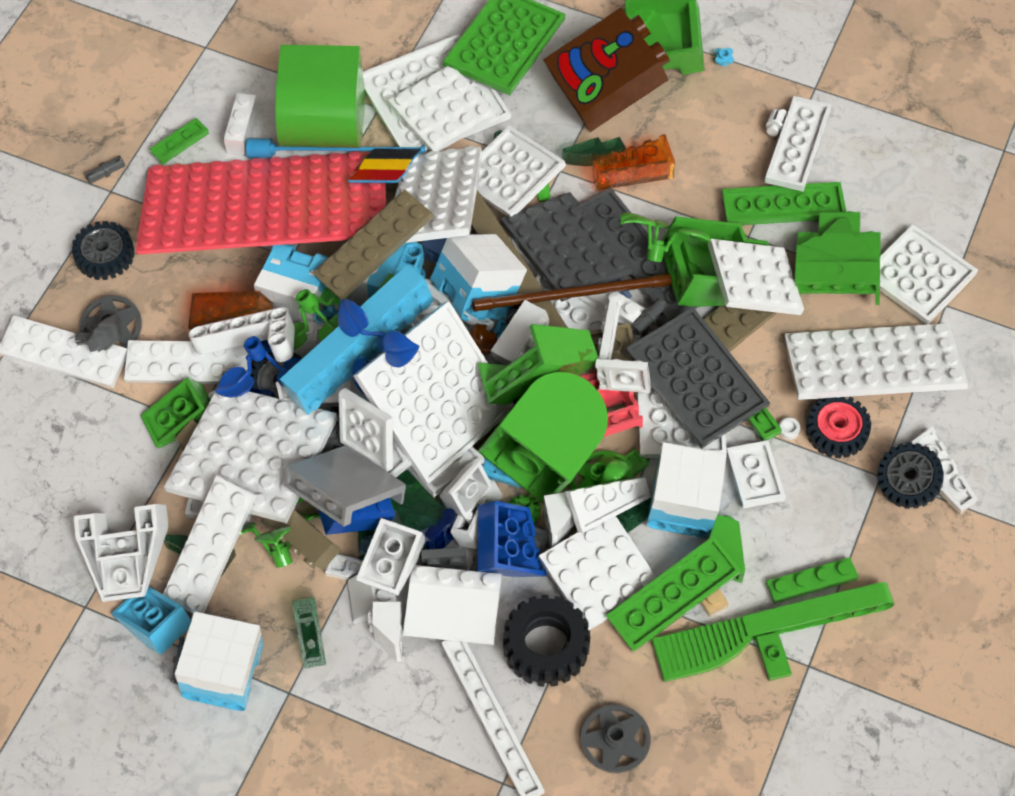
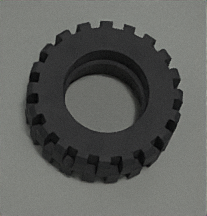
(546, 613)

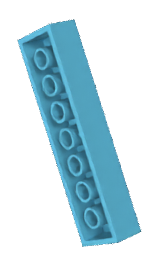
(333, 358)

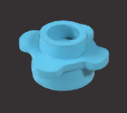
(724, 56)

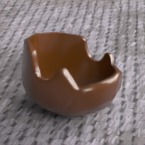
(484, 339)

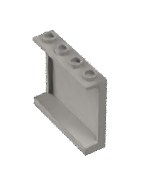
(342, 483)

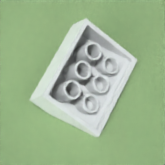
(452, 604)

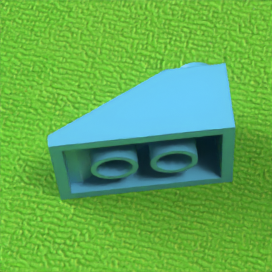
(153, 619)

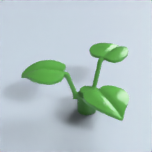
(656, 246)
(310, 304)
(279, 550)

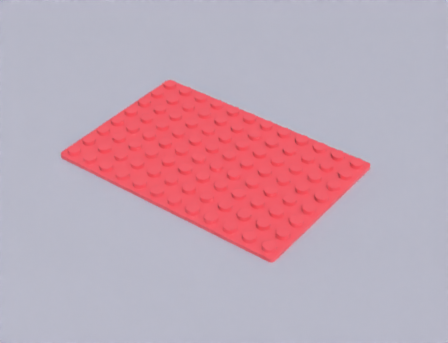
(255, 203)

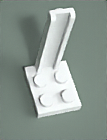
(615, 373)

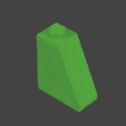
(728, 534)

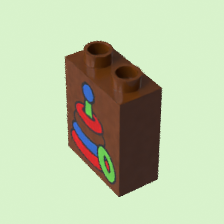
(608, 68)

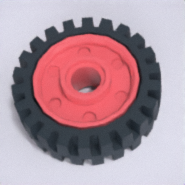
(836, 440)

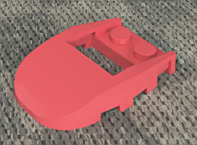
(622, 418)

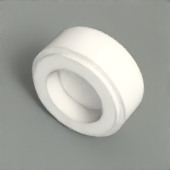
(790, 428)

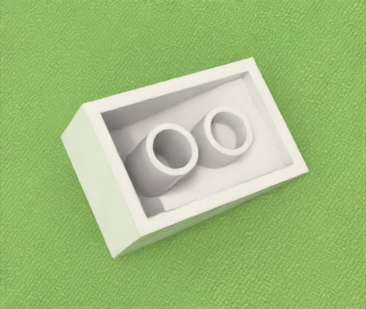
(391, 557)

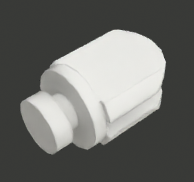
(776, 121)

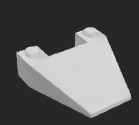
(122, 560)

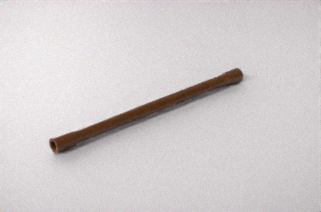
(490, 303)

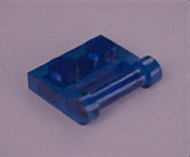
(439, 535)

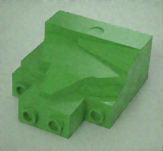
(675, 27)
(838, 257)
(691, 261)
(554, 351)

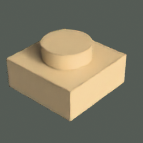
(715, 603)

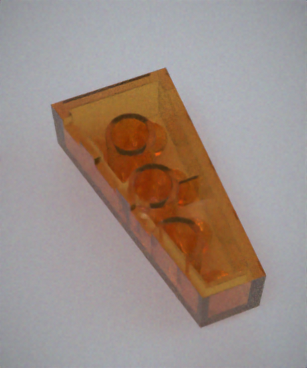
(635, 165)
(221, 306)

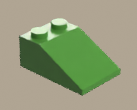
(174, 411)

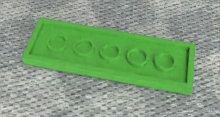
(781, 204)
(673, 593)

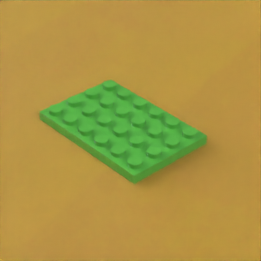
(504, 42)

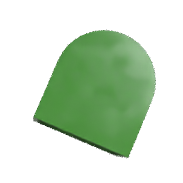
(320, 96)
(548, 433)

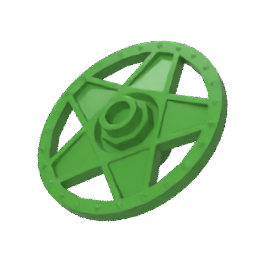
(593, 473)

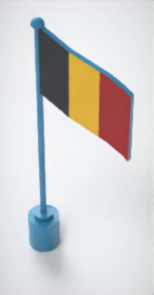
(380, 166)

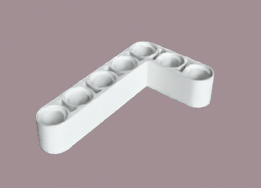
(268, 325)

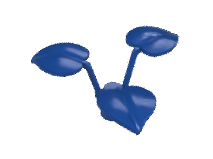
(396, 345)
(238, 380)

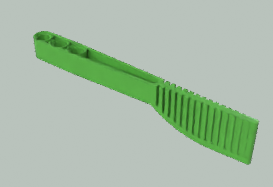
(717, 644)

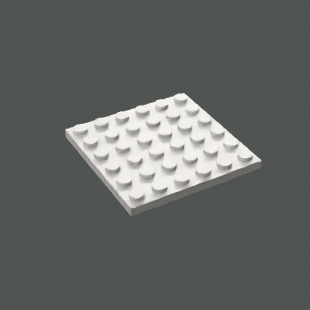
(403, 72)
(437, 396)
(251, 444)

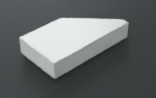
(343, 567)

